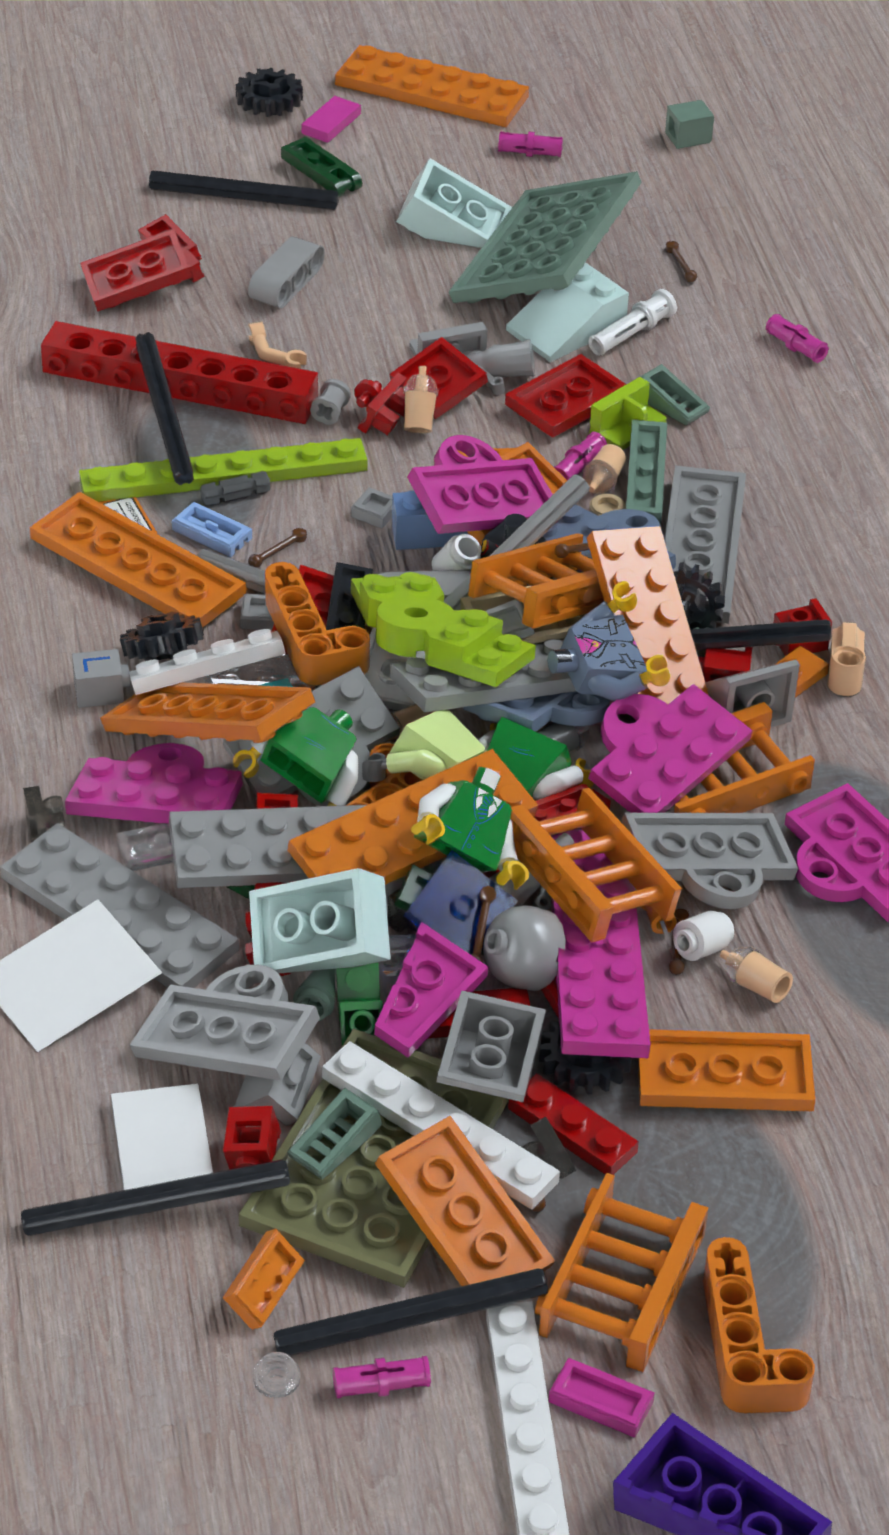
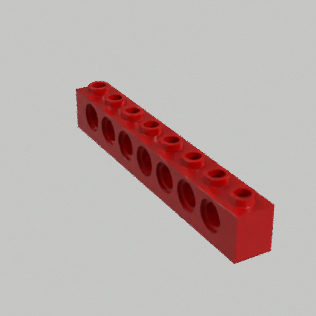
(190, 372)

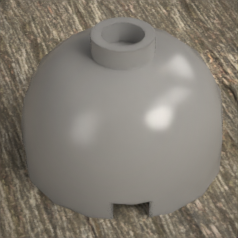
(524, 947)

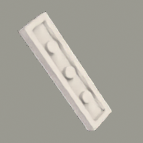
(192, 665)

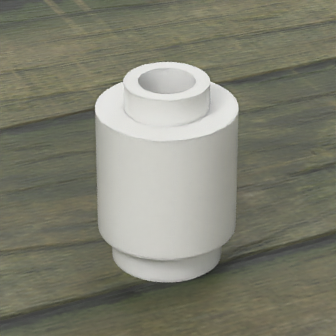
(457, 554)
(703, 935)

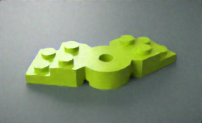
(414, 618)

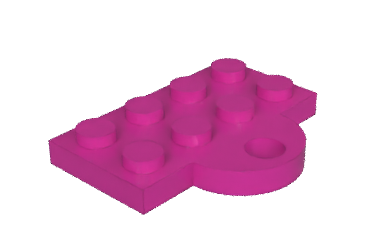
(476, 489)
(665, 749)
(152, 785)
(848, 843)

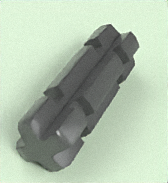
(235, 488)

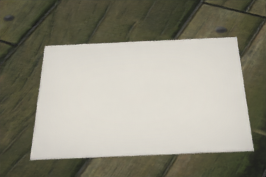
(71, 975)

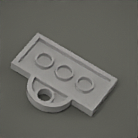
(371, 727)
(716, 852)
(229, 1025)

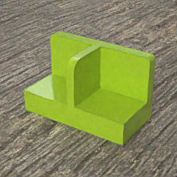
(615, 412)

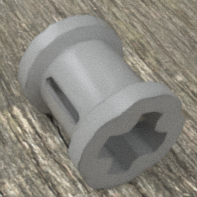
(328, 405)

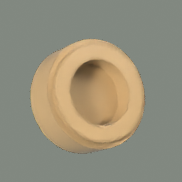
(605, 503)

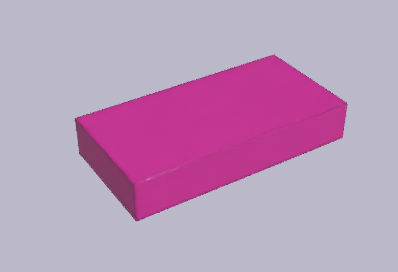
(331, 119)
(601, 1397)

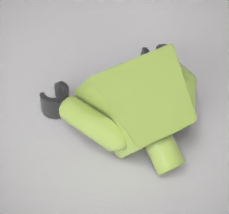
(425, 748)

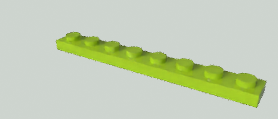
(278, 462)

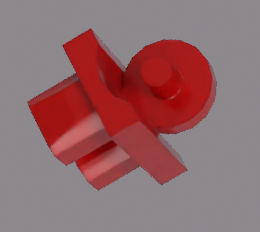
(378, 403)

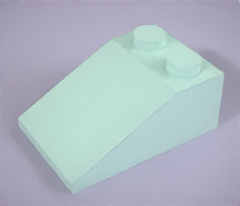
(450, 208)
(568, 317)
(321, 922)

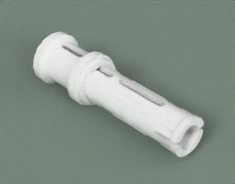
(642, 317)

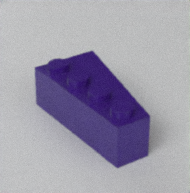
(701, 1488)

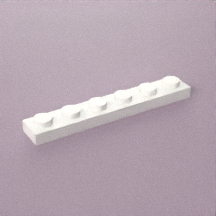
(417, 1108)
(526, 1420)

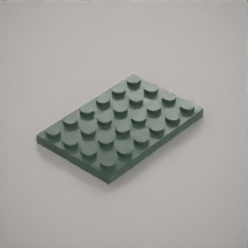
(545, 238)

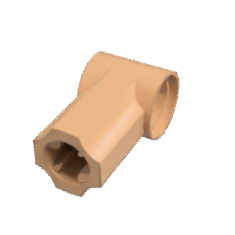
(846, 660)

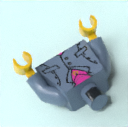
(604, 655)

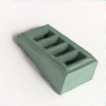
(667, 390)
(344, 1104)

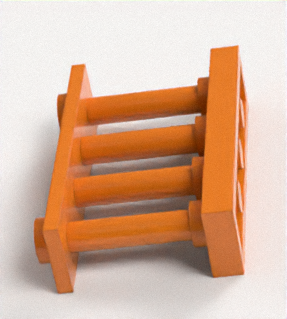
(546, 599)
(754, 788)
(577, 890)
(652, 1300)

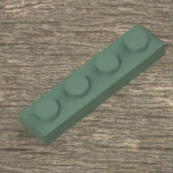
(647, 467)

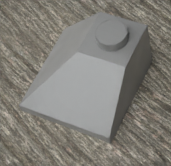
(769, 684)

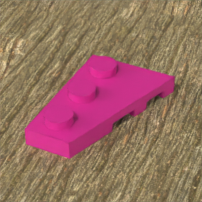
(426, 990)

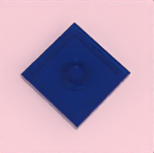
(452, 902)

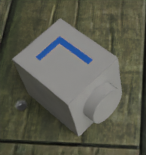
(99, 678)

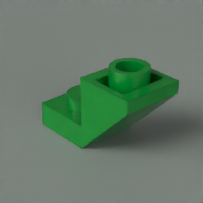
(358, 999)

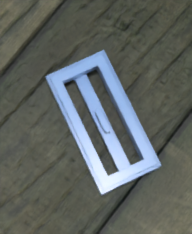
(209, 529)

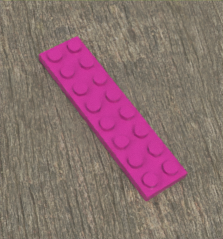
(602, 980)

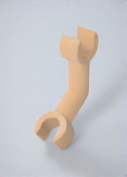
(293, 358)

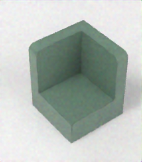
(689, 124)

